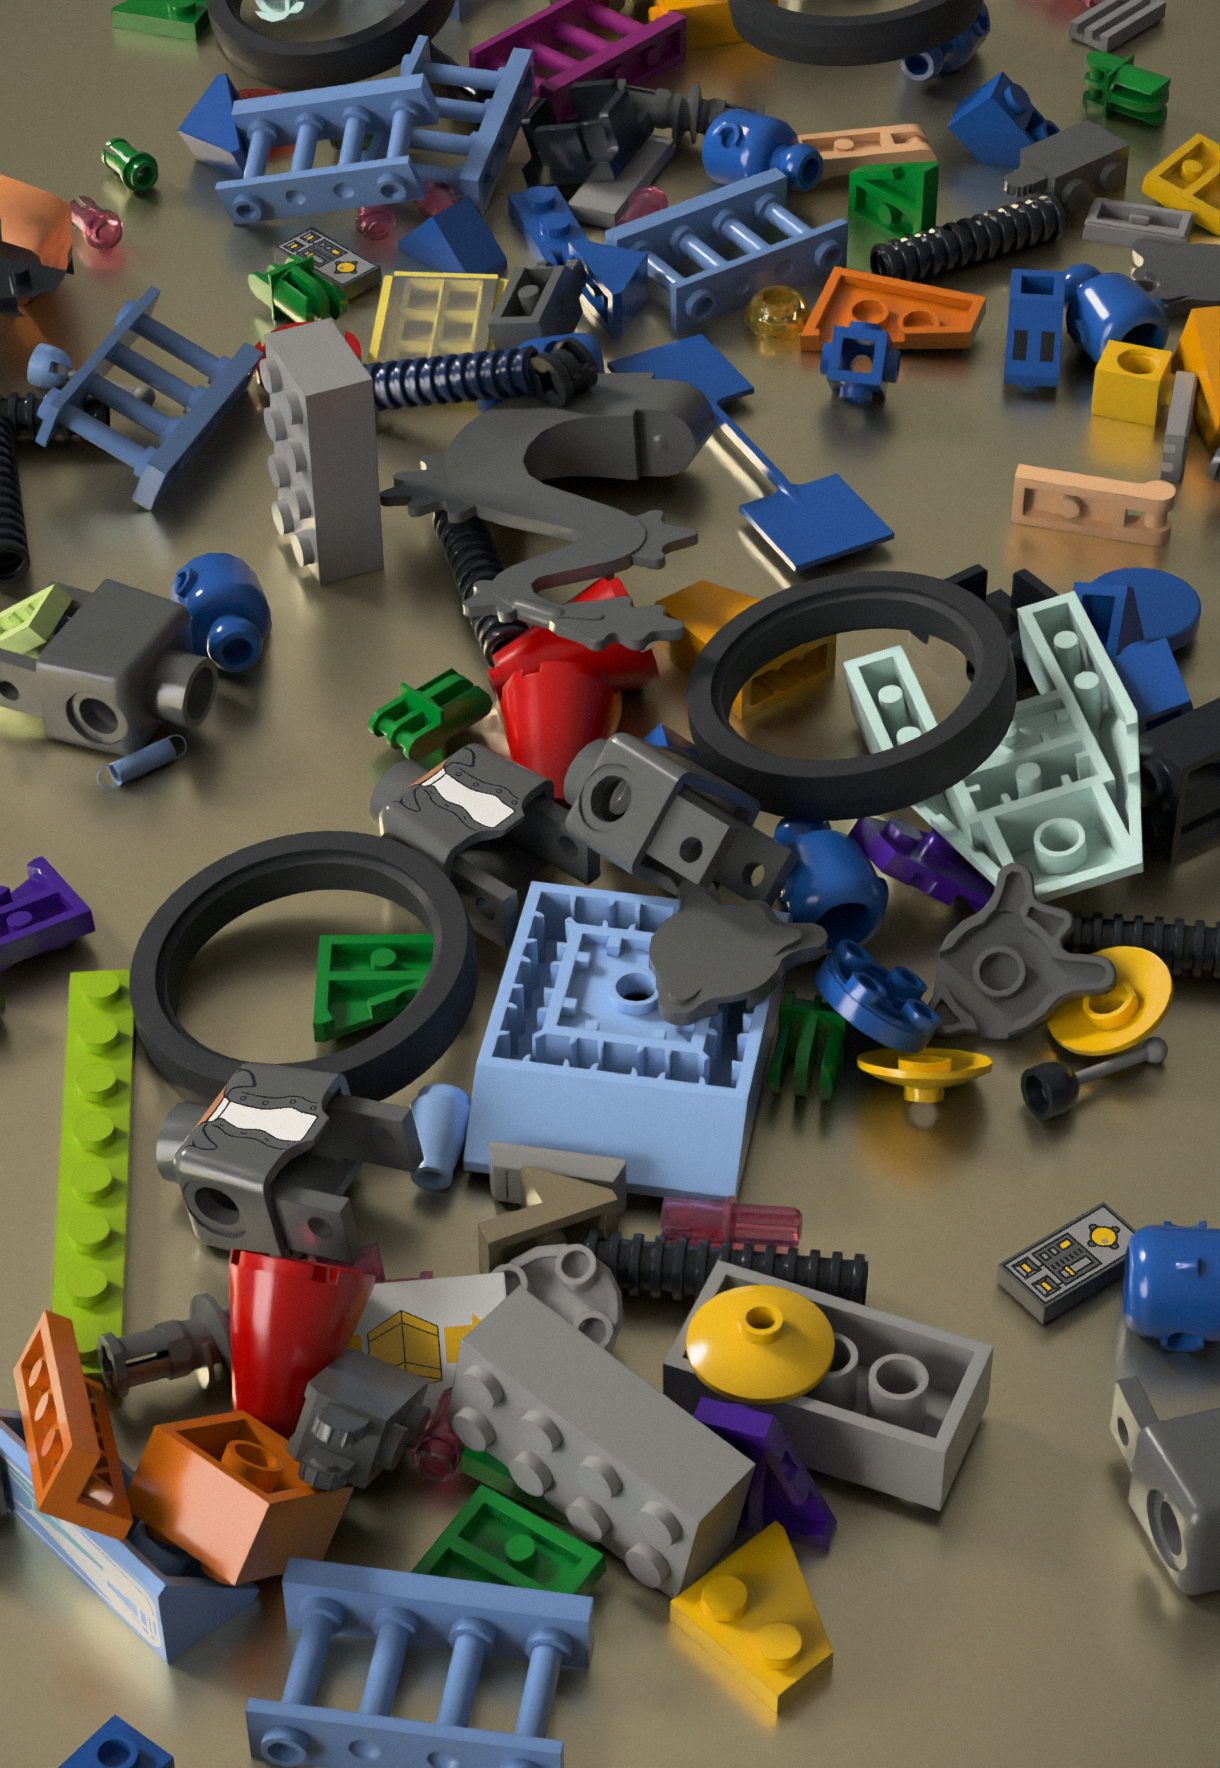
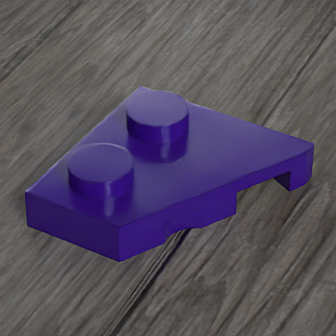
(921, 860)
(40, 915)
(780, 1482)

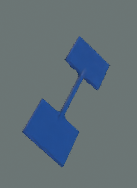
(801, 521)

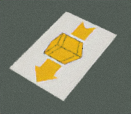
(423, 1323)

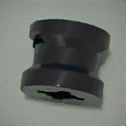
(563, 372)

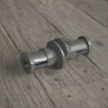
(680, 111)
(178, 1346)

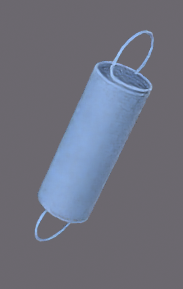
(142, 761)

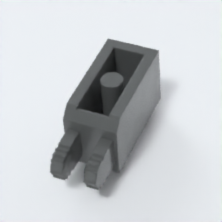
(1072, 166)
(538, 303)
(357, 1421)

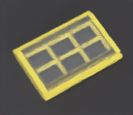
(434, 315)

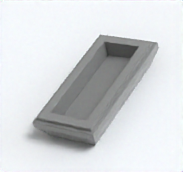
(508, 1158)

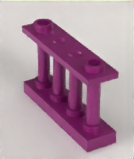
(636, 57)

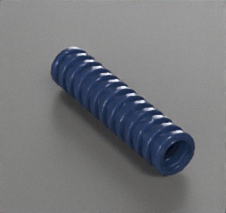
(452, 378)

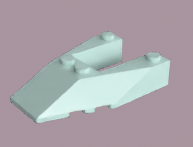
(1061, 780)

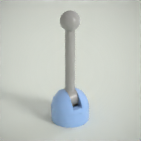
(53, 368)

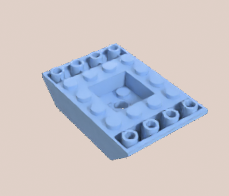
(607, 1074)

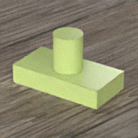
(29, 624)

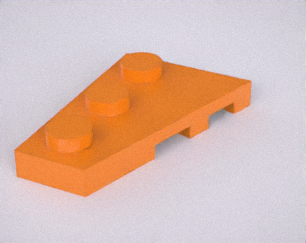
(910, 311)

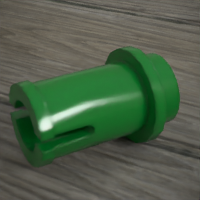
(135, 168)

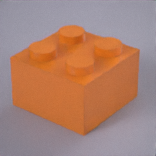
(232, 1497)

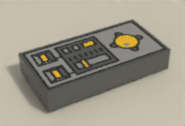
(332, 261)
(1068, 1263)

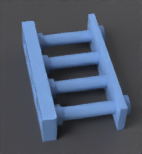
(321, 115)
(498, 117)
(734, 216)
(179, 437)
(424, 1612)

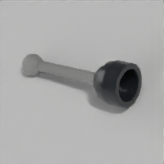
(1054, 1089)

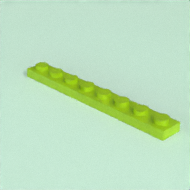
(95, 1161)

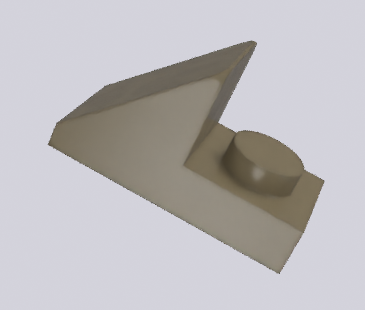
(552, 1213)

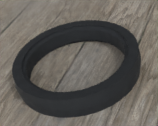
(851, 38)
(326, 61)
(870, 782)
(290, 867)

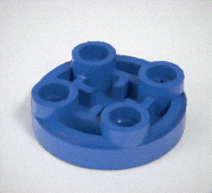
(1164, 603)
(876, 1000)

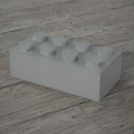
(323, 451)
(888, 1410)
(598, 1443)

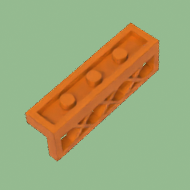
(69, 1433)

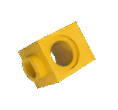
(1132, 383)

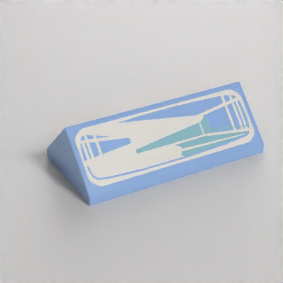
(143, 1580)

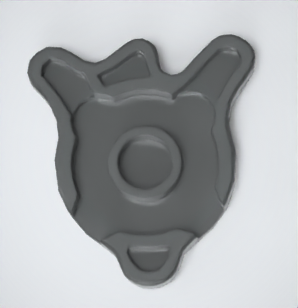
(1178, 274)
(724, 954)
(1008, 966)

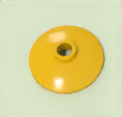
(1123, 1016)
(925, 1072)
(760, 1345)

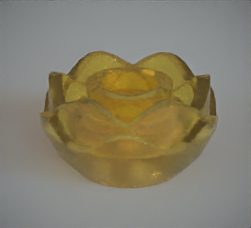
(777, 313)

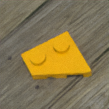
(1189, 181)
(759, 1620)

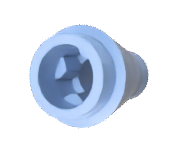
(442, 1127)

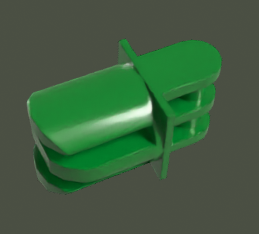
(1125, 88)
(298, 291)
(430, 714)
(813, 1036)

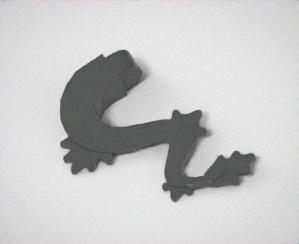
(495, 470)

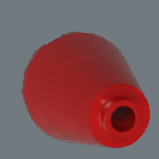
(623, 666)
(556, 715)
(286, 1329)

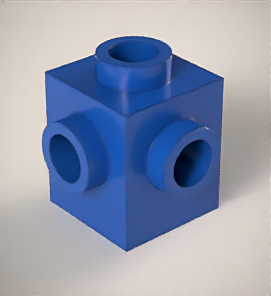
(855, 343)

